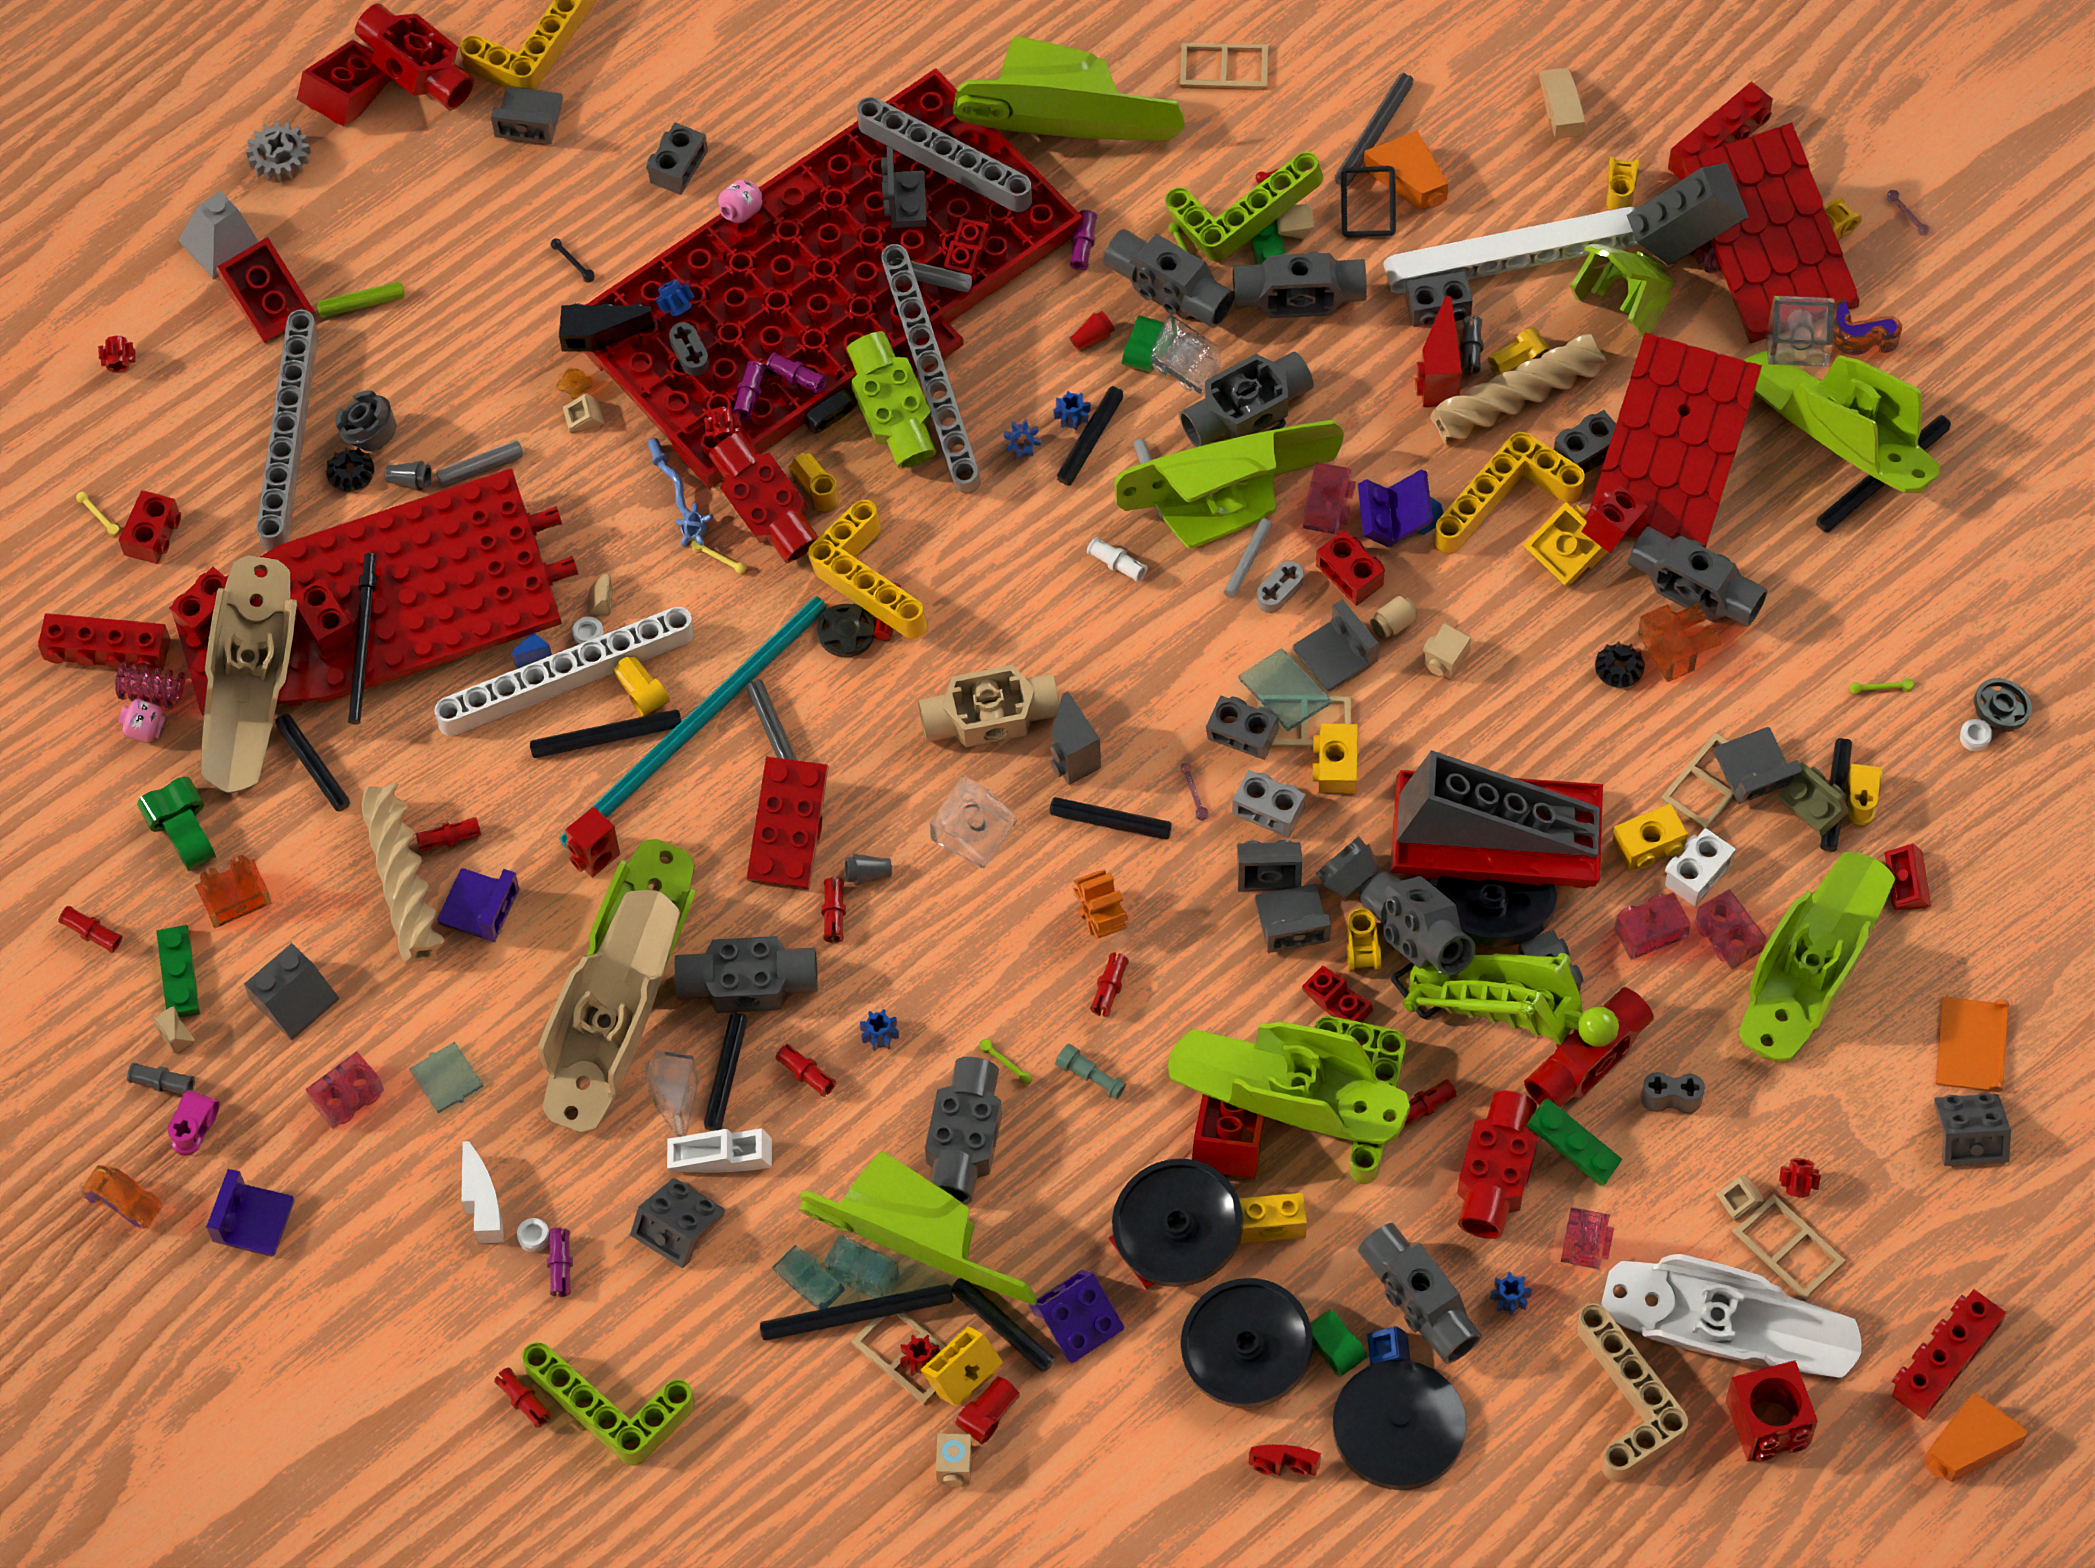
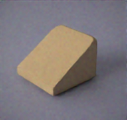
(1296, 222)
(583, 414)
(600, 596)
(1740, 1197)

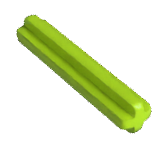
(360, 299)

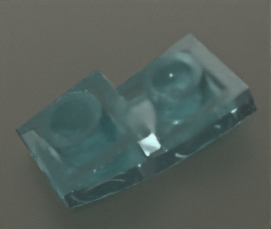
(808, 1279)

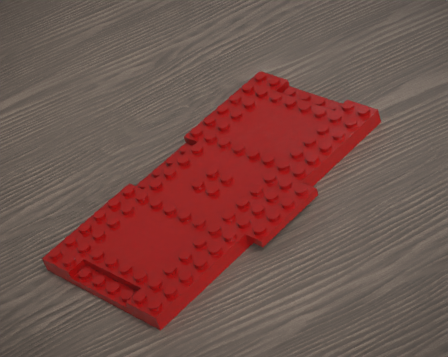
(813, 279)

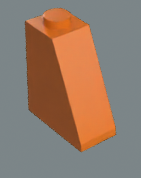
(1416, 171)
(1973, 1439)

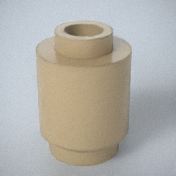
(1393, 617)

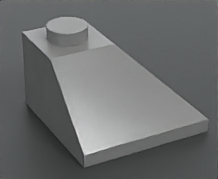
(216, 233)

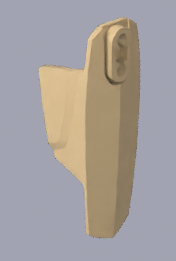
(245, 671)
(606, 1010)

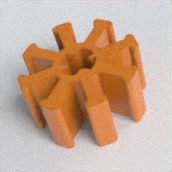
(1100, 904)

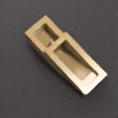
(1562, 103)

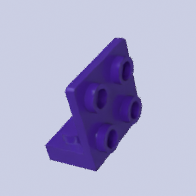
(1395, 511)
(479, 903)
(248, 1216)
(1078, 1315)

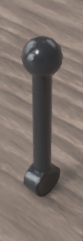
(588, 275)

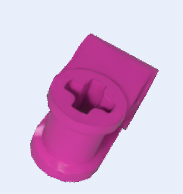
(192, 1122)

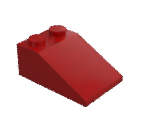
(342, 83)
(263, 288)
(1440, 367)
(1228, 1138)

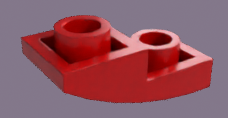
(967, 246)
(1335, 997)
(1272, 1457)

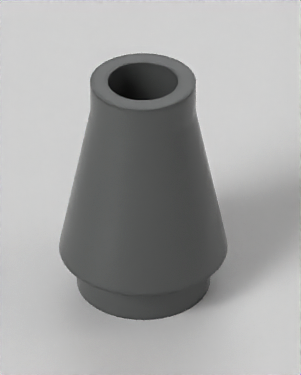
(411, 475)
(866, 868)

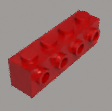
(1728, 124)
(103, 641)
(1948, 1353)

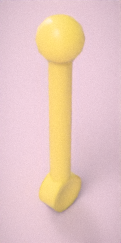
(112, 529)
(739, 567)

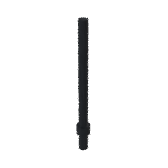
(367, 585)

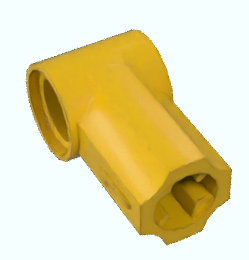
(1525, 347)
(815, 481)
(644, 692)

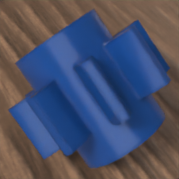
(674, 298)
(1072, 410)
(1016, 433)
(886, 1033)
(1511, 1302)

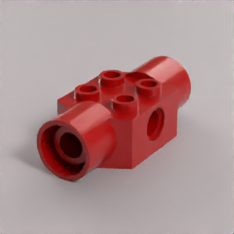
(414, 55)
(763, 496)
(1579, 1066)
(1497, 1165)

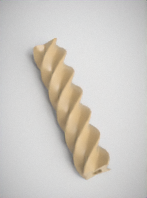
(1511, 389)
(397, 870)

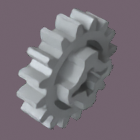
(278, 151)

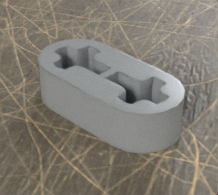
(1275, 582)

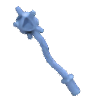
(694, 523)

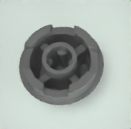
(367, 421)
(1349, 868)

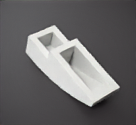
(720, 1152)
(480, 1197)

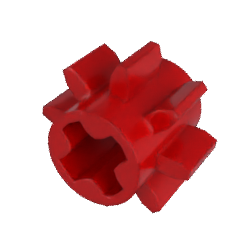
(117, 354)
(722, 424)
(1799, 1177)
(915, 1348)

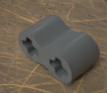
(1672, 1092)

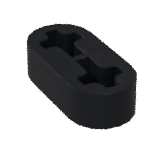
(830, 411)

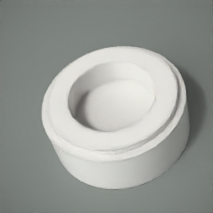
(586, 629)
(1975, 735)
(533, 1235)

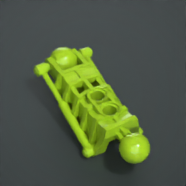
(1518, 991)

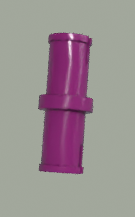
(1083, 240)
(796, 373)
(749, 390)
(559, 1262)

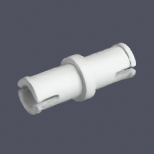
(1117, 559)

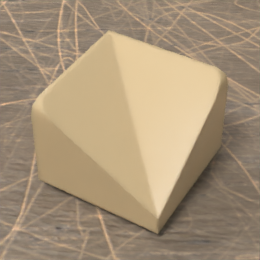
(173, 1030)

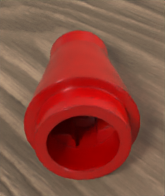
(1092, 331)

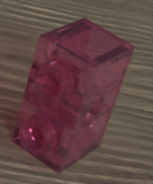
(1327, 498)
(1652, 925)

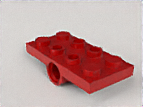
(787, 822)

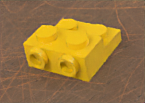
(1563, 546)

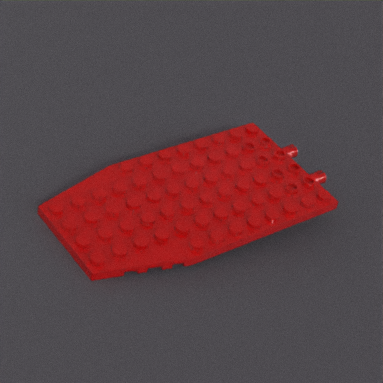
(450, 582)

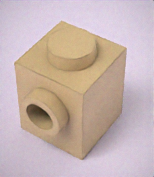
(1446, 651)

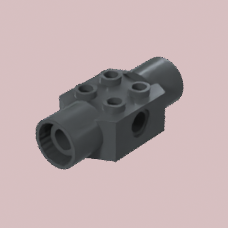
(1169, 277)
(1299, 284)
(1246, 398)
(1693, 575)
(1418, 922)
(746, 974)
(964, 1128)
(1421, 1292)

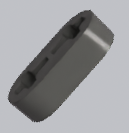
(683, 351)

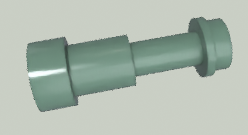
(1072, 1060)

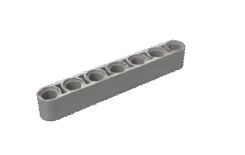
(952, 164)

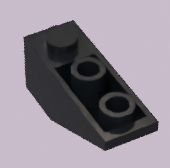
(596, 326)

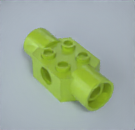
(891, 400)

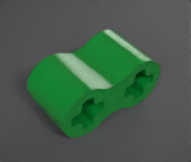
(1140, 343)
(168, 802)
(189, 839)
(1336, 1343)

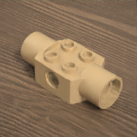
(988, 706)

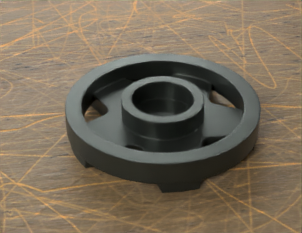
(846, 629)
(2001, 706)

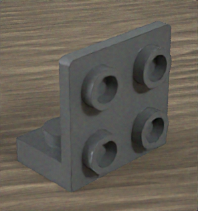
(527, 115)
(903, 195)
(1338, 648)
(1755, 765)
(1292, 918)
(1973, 1129)
(674, 1220)

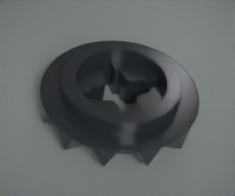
(362, 471)
(1616, 675)

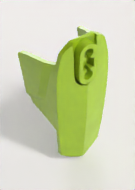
(1647, 283)

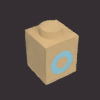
(953, 1459)

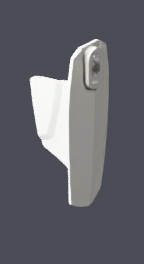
(1730, 1315)

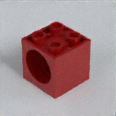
(1778, 1385)

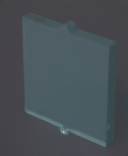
(446, 1077)

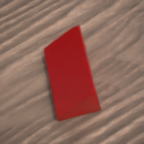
(1911, 884)

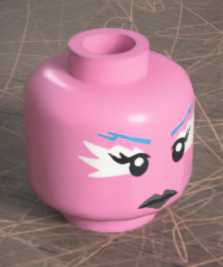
(740, 201)
(142, 721)

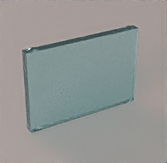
(1285, 689)

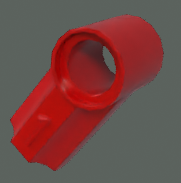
(983, 1416)

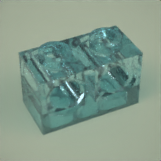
(861, 1267)

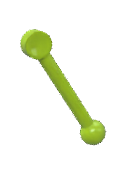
(1174, 229)
(1906, 685)
(986, 1047)

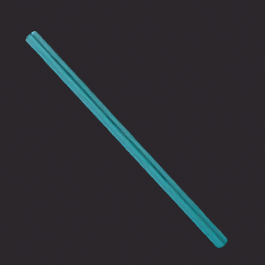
(708, 708)

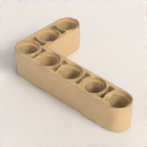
(1635, 1391)

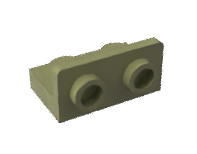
(1815, 800)

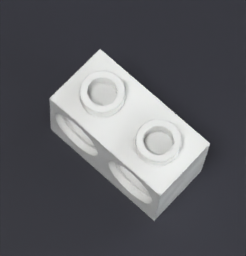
(1704, 869)

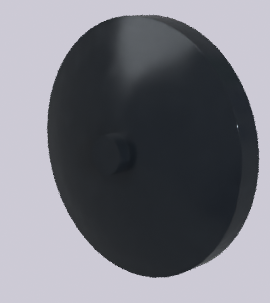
(1499, 910)
(1177, 1222)
(1247, 1343)
(1399, 1424)

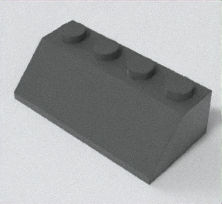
(1689, 214)

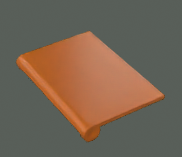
(1972, 1044)

